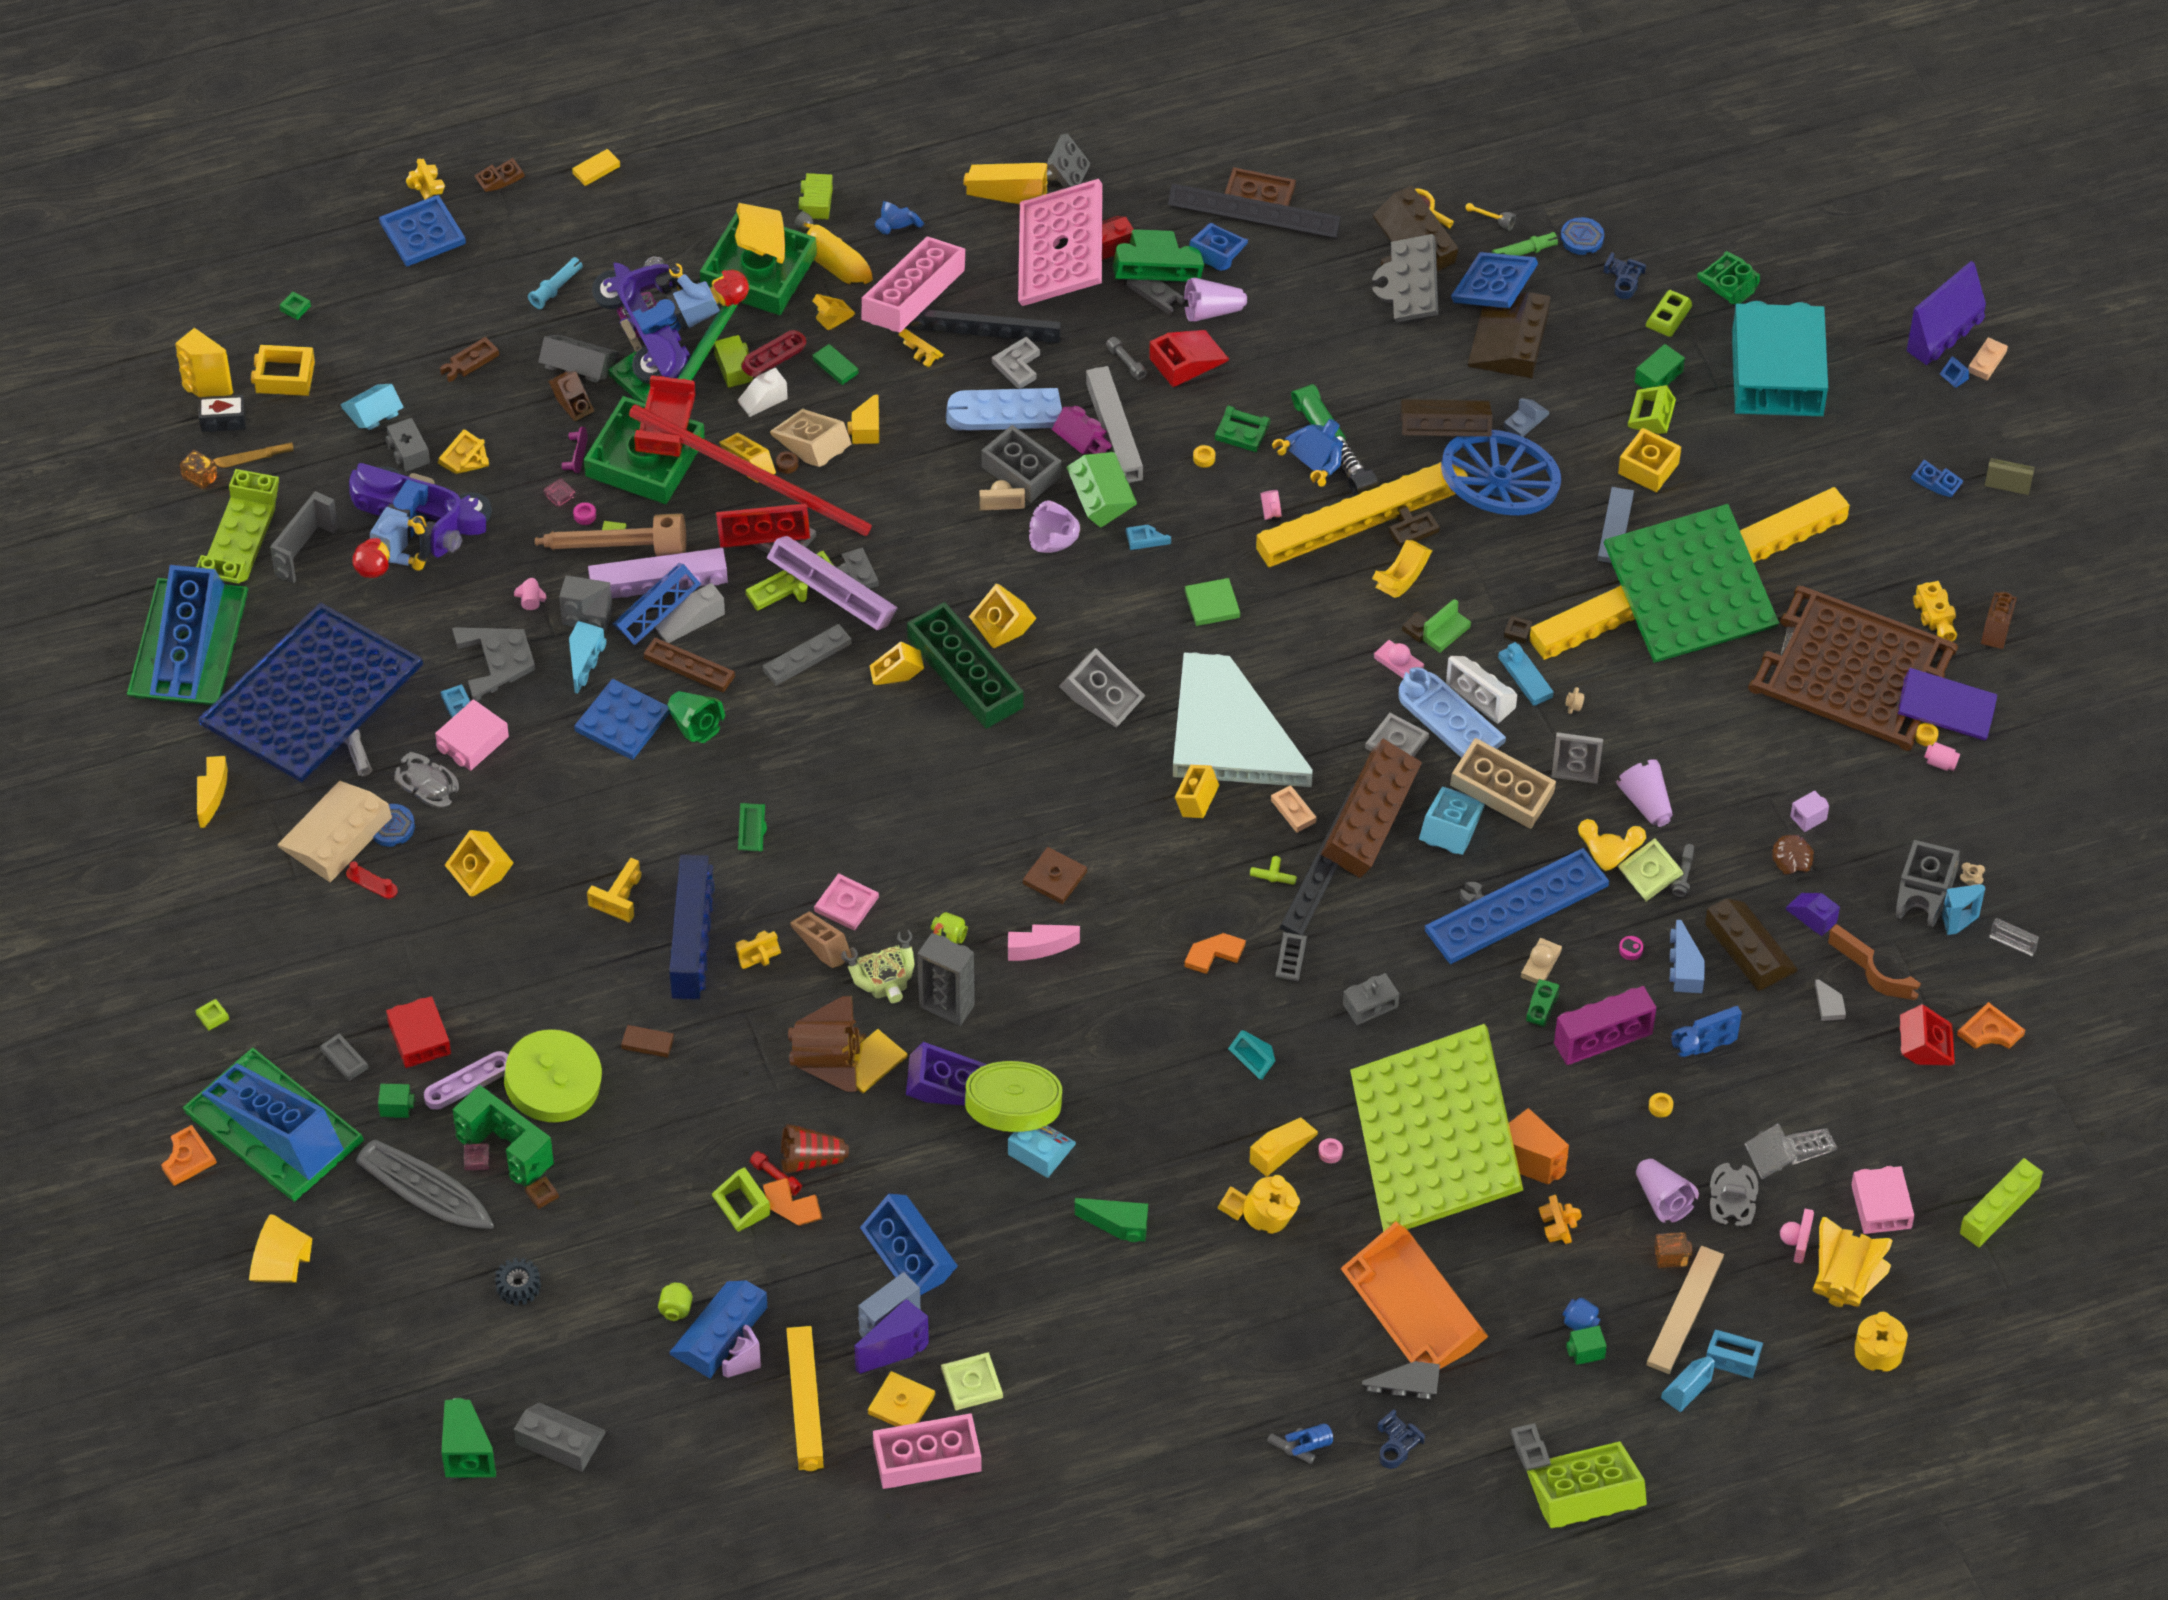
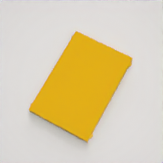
(876, 1059)

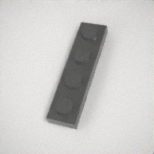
(807, 654)

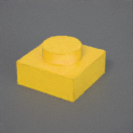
(1233, 1203)

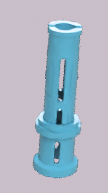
(549, 288)

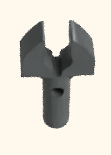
(1475, 888)

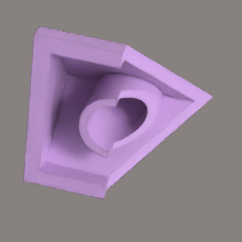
(745, 1355)

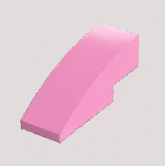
(1042, 941)

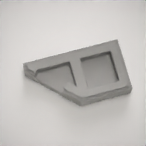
(1829, 1002)

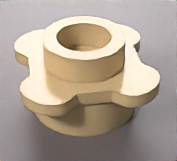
(1574, 700)
(1972, 879)

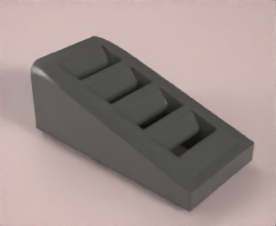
(1295, 940)

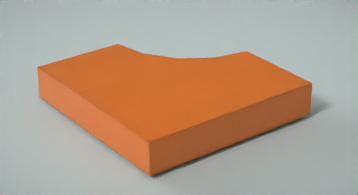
(1990, 1026)
(188, 1156)

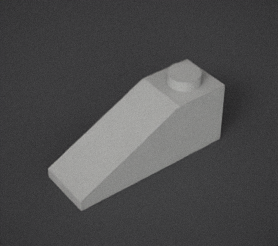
(692, 613)

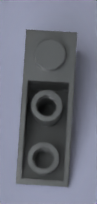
(1410, 1378)

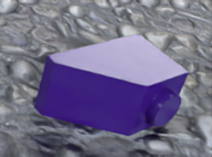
(1815, 911)

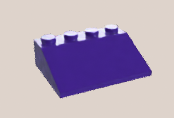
(1946, 315)

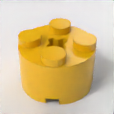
(1270, 1204)
(1880, 1342)

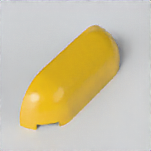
(839, 257)

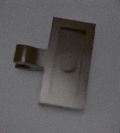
(1412, 527)

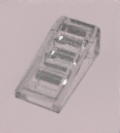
(1813, 1151)

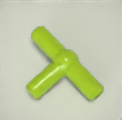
(1273, 874)

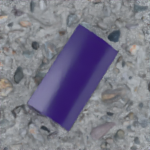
(1947, 704)

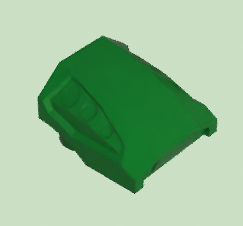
(1731, 278)

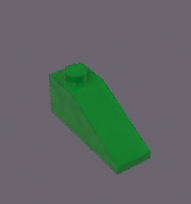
(1118, 1218)

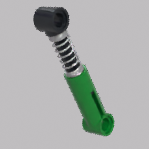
(1309, 402)

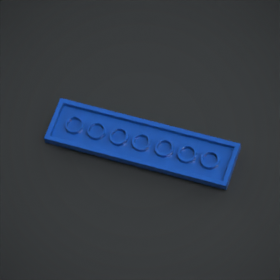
(1516, 906)

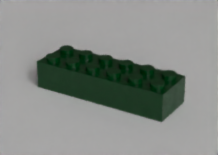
(965, 665)

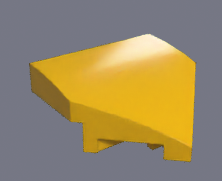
(464, 454)

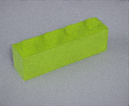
(2001, 1202)

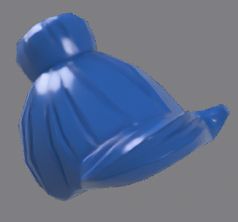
(896, 218)

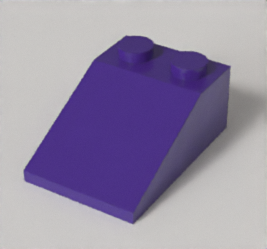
(939, 1075)
(893, 1339)

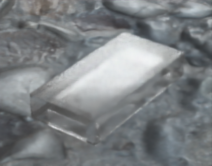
(2014, 937)

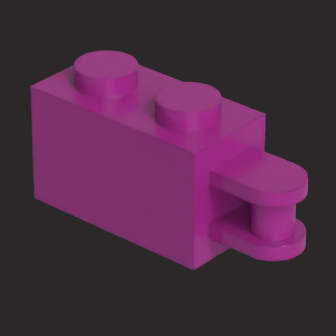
(1081, 431)

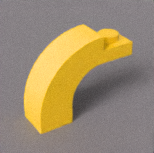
(1404, 570)

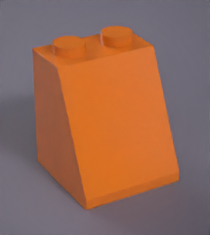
(1538, 1148)

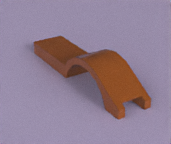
(1863, 956)

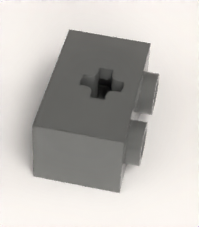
(407, 445)

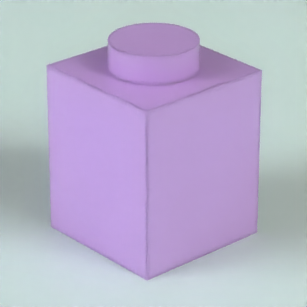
(1809, 811)

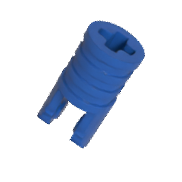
(1311, 1438)

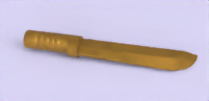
(236, 459)

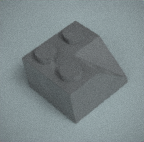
(585, 602)

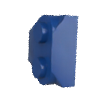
(1218, 246)

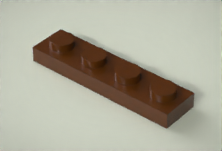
(689, 665)

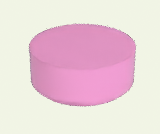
(1330, 1150)

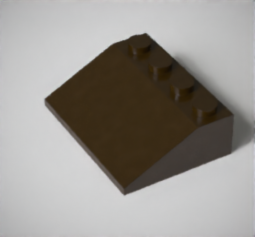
(1511, 337)

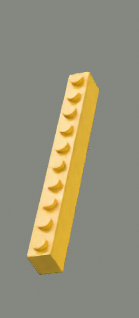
(1353, 515)

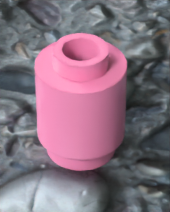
(1942, 756)

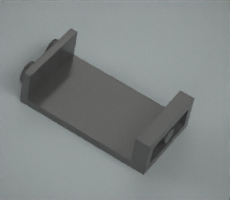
(315, 513)

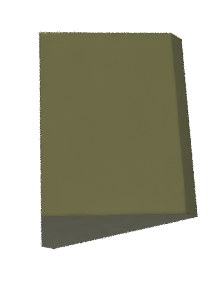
(2009, 476)

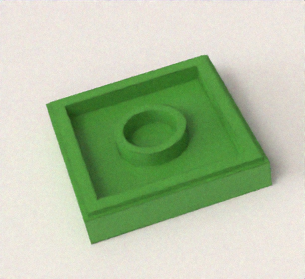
(1212, 602)

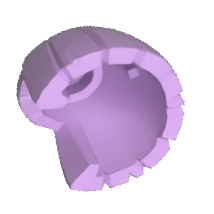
(1052, 528)

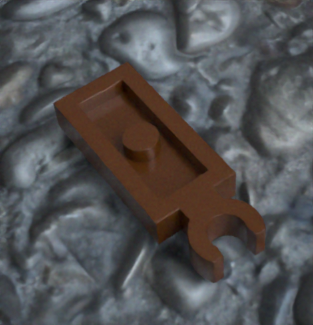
(470, 359)

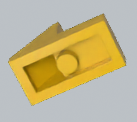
(832, 311)

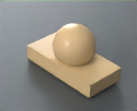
(1002, 497)
(1541, 961)

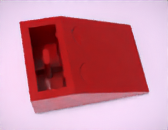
(1185, 355)

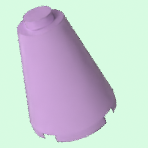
(1211, 299)
(1647, 791)
(1666, 1191)

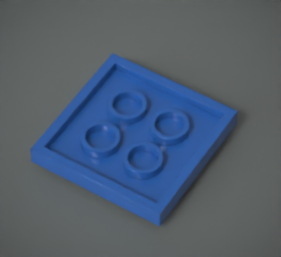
(422, 230)
(1494, 280)
(622, 719)

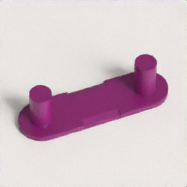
(576, 463)

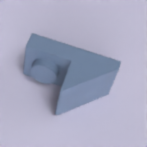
(1525, 417)

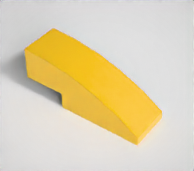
(211, 789)

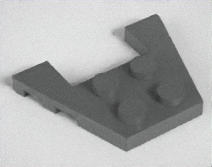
(505, 654)

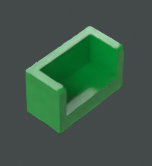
(1660, 368)

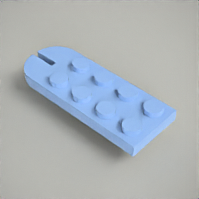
(1003, 408)
(1445, 712)

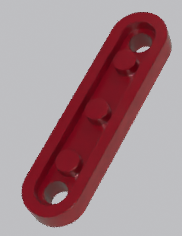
(773, 353)

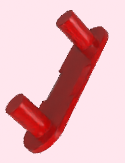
(366, 879)

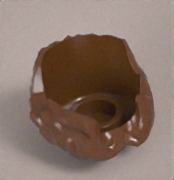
(1792, 854)

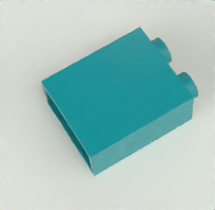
(1779, 359)

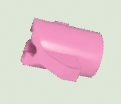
(1271, 504)
(530, 594)

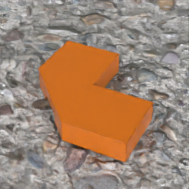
(1222, 946)
(798, 1211)

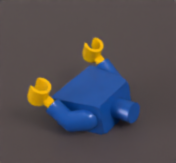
(1316, 448)

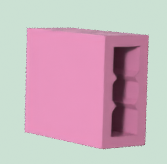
(471, 735)
(1882, 1199)

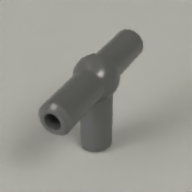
(1289, 1446)

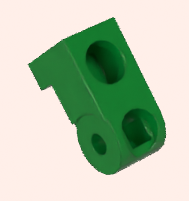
(1542, 1002)

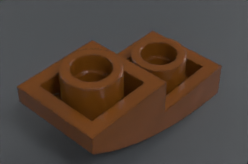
(496, 178)

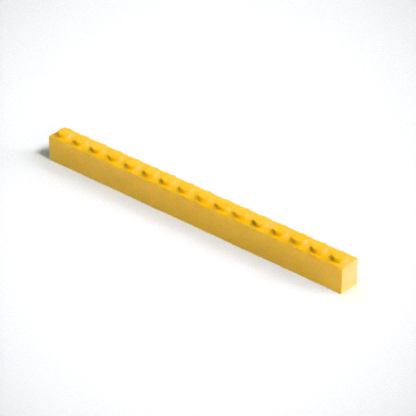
(1761, 539)

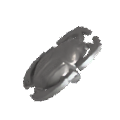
(427, 780)
(1733, 1194)

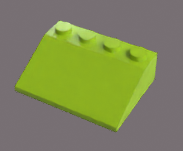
(1588, 1485)

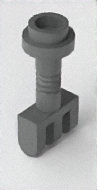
(1681, 887)

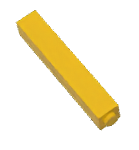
(805, 1398)

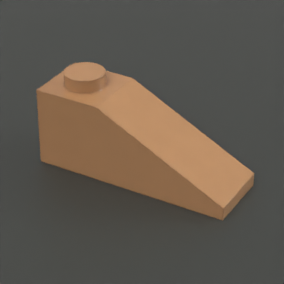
(822, 939)

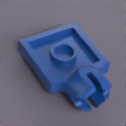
(1708, 1032)

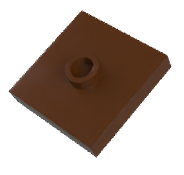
(1055, 875)

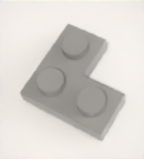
(1013, 362)

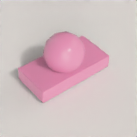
(1397, 658)
(1797, 1234)

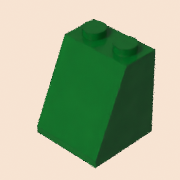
(465, 1443)

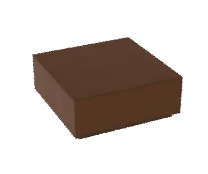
(541, 1192)

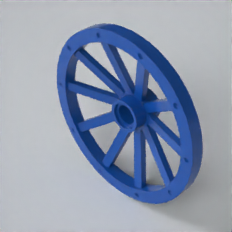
(1500, 478)

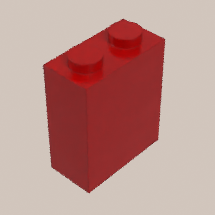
(418, 1032)

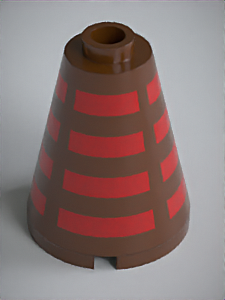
(810, 1149)

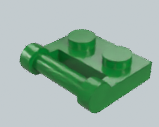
(1240, 434)

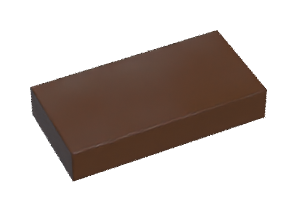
(647, 1041)

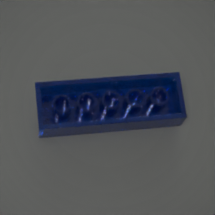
(691, 927)

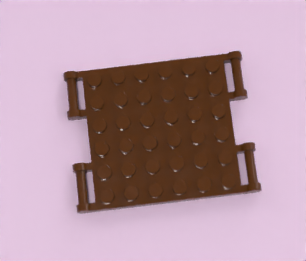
(1850, 665)

